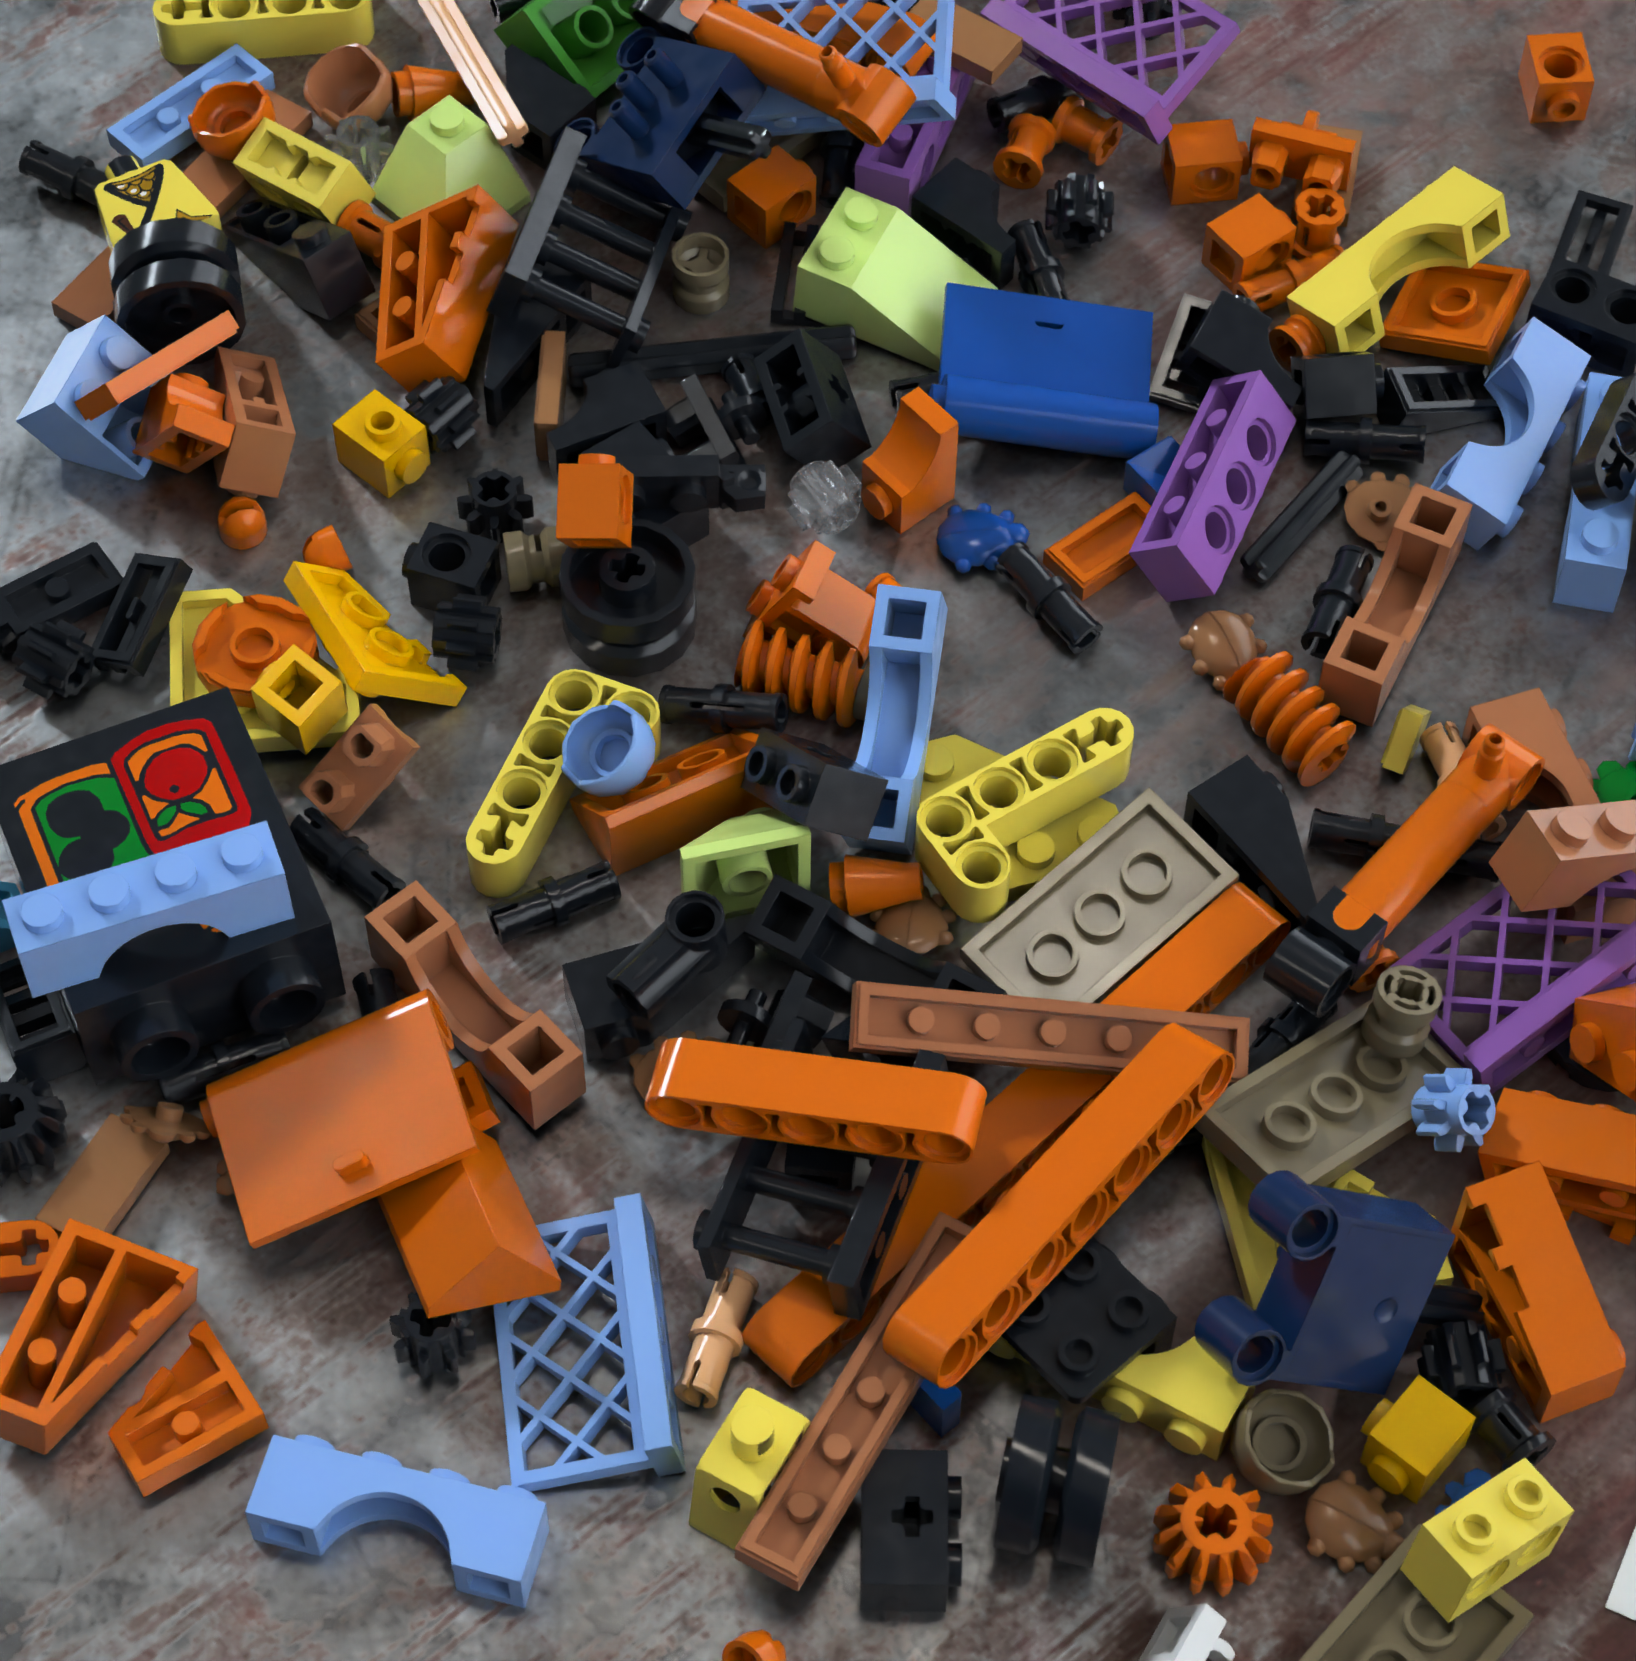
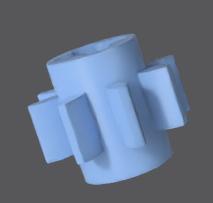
(1453, 1110)

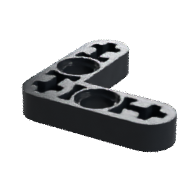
(1601, 448)

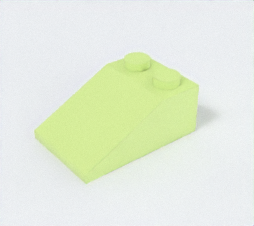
(881, 277)

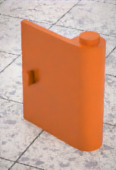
(340, 1118)

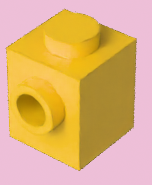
(382, 444)
(299, 699)
(1414, 1439)

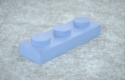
(162, 125)

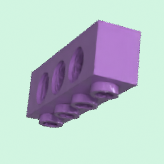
(910, 151)
(1213, 487)

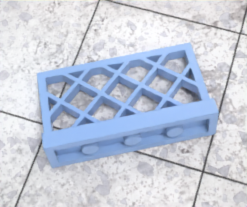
(934, 100)
(644, 1353)

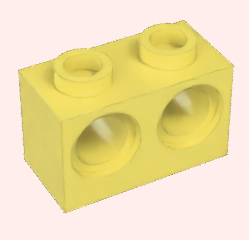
(300, 173)
(1486, 1539)

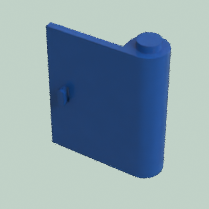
(1047, 372)

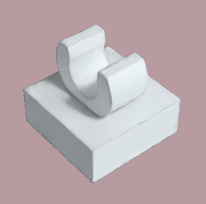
(1189, 1635)

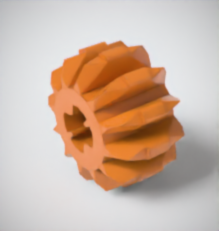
(1212, 1511)

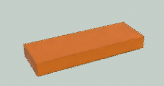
(157, 366)

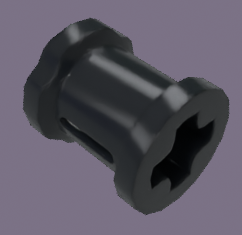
(1509, 1429)

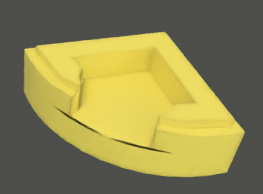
(1405, 738)

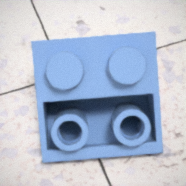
(81, 365)

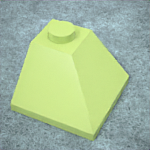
(442, 156)
(744, 855)

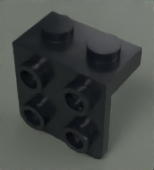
(1090, 1324)

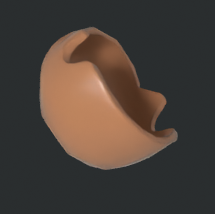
(348, 84)

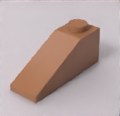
(262, 424)

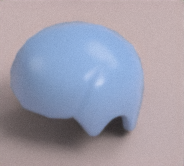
(608, 750)

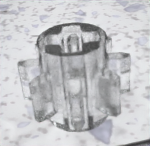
(363, 144)
(824, 497)

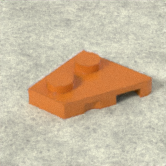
(186, 1416)

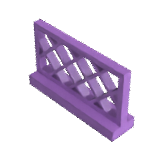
(1112, 85)
(1546, 1018)

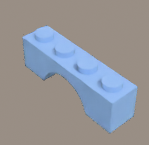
(1532, 386)
(1593, 541)
(899, 708)
(77, 924)
(316, 1494)

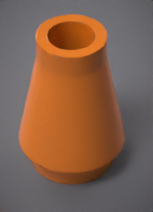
(421, 88)
(872, 884)

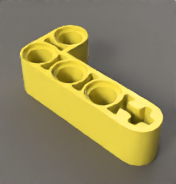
(204, 29)
(1086, 757)
(538, 781)

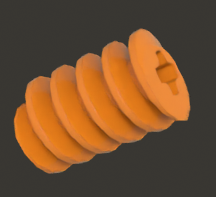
(800, 674)
(1290, 716)

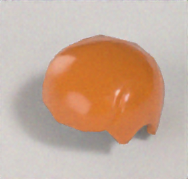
(229, 116)

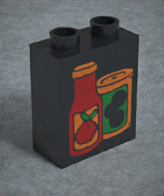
(140, 794)

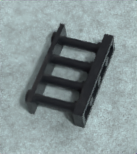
(540, 245)
(869, 1210)

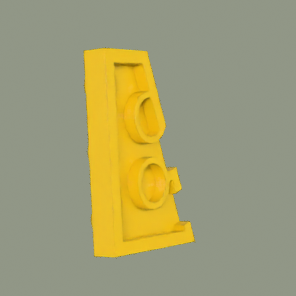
(360, 641)

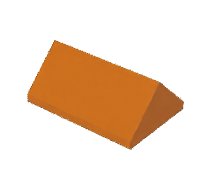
(672, 804)
(469, 1235)

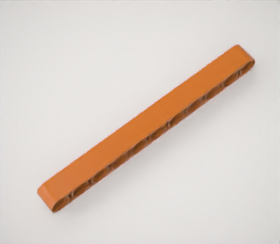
(1190, 973)

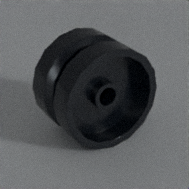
(174, 280)
(630, 605)
(1055, 1480)

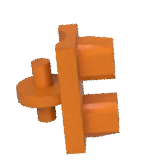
(1299, 153)

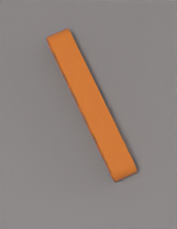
(1057, 1206)

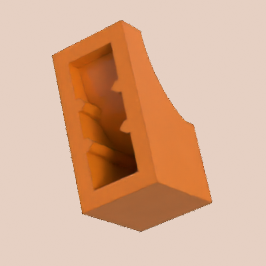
(183, 423)
(913, 465)

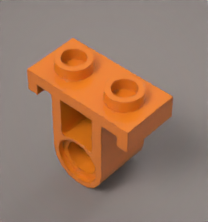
(814, 602)

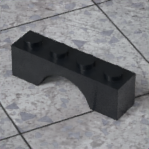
(839, 949)

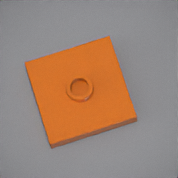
(1456, 311)

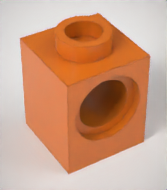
(1556, 77)
(1203, 162)
(769, 194)
(1247, 241)
(594, 503)

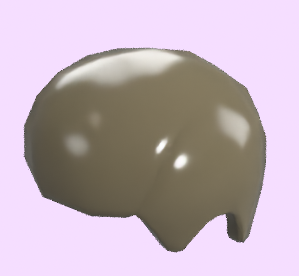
(1282, 1442)

